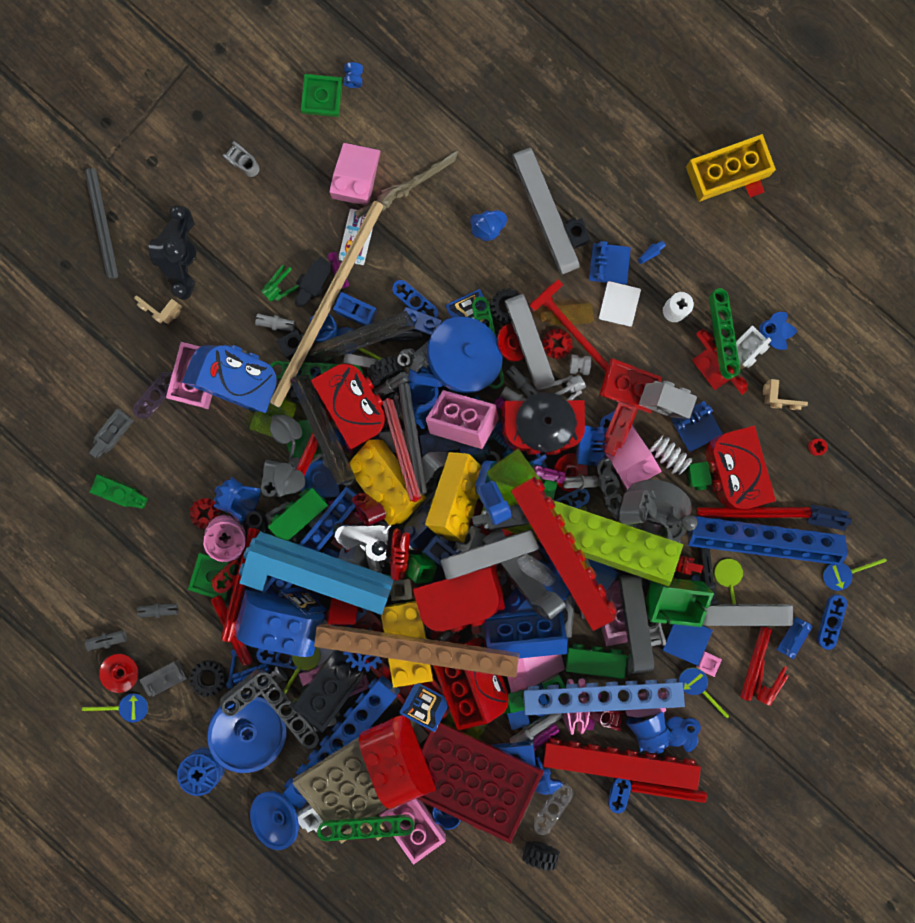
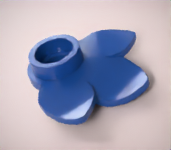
(779, 330)
(681, 734)

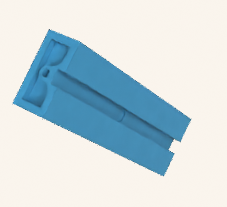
(314, 572)

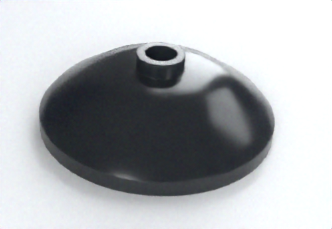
(536, 432)

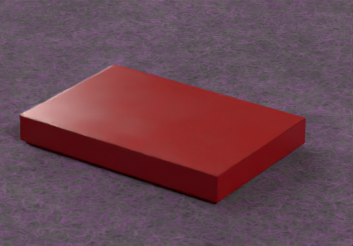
(626, 383)

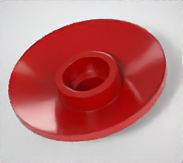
(509, 344)
(569, 462)
(110, 677)

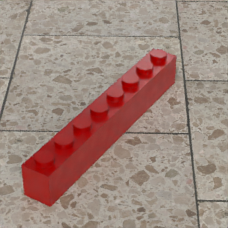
(564, 553)
(621, 764)

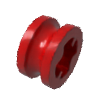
(822, 443)

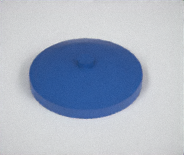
(464, 355)
(247, 738)

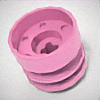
(220, 548)

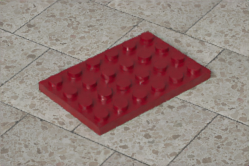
(478, 781)

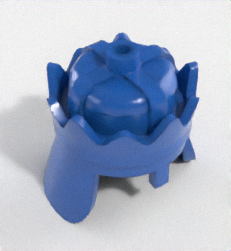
(423, 401)
(236, 499)
(651, 733)

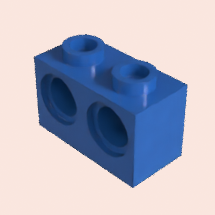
(355, 310)

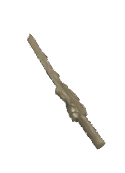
(403, 189)

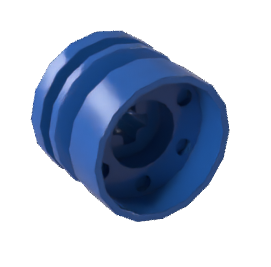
(204, 762)

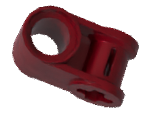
(368, 509)
(608, 719)

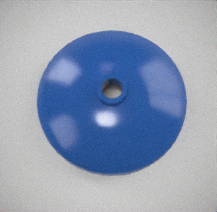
(274, 820)

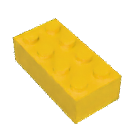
(730, 167)
(382, 479)
(454, 498)
(406, 621)

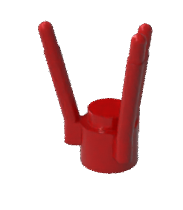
(767, 694)

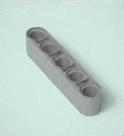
(529, 340)
(489, 554)
(749, 615)

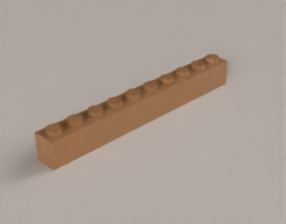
(417, 650)

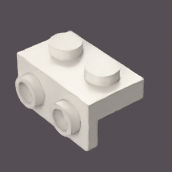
(749, 346)

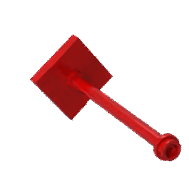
(546, 300)

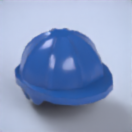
(488, 224)
(547, 784)

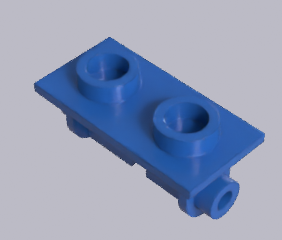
(423, 322)
(794, 638)

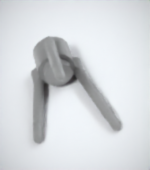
(574, 384)

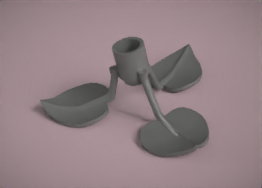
(286, 477)

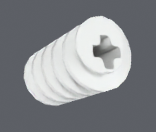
(678, 307)
(670, 455)

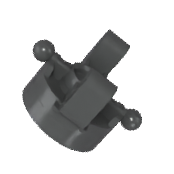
(658, 509)

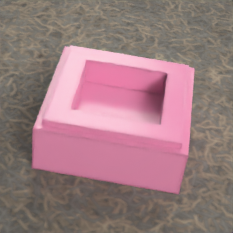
(709, 664)

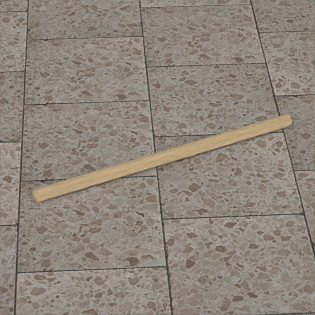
(326, 304)

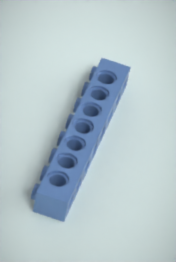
(673, 698)

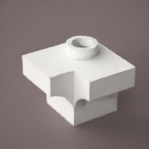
(308, 818)

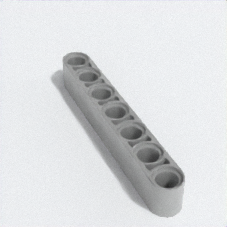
(545, 211)

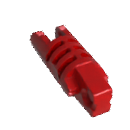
(399, 554)
(686, 565)

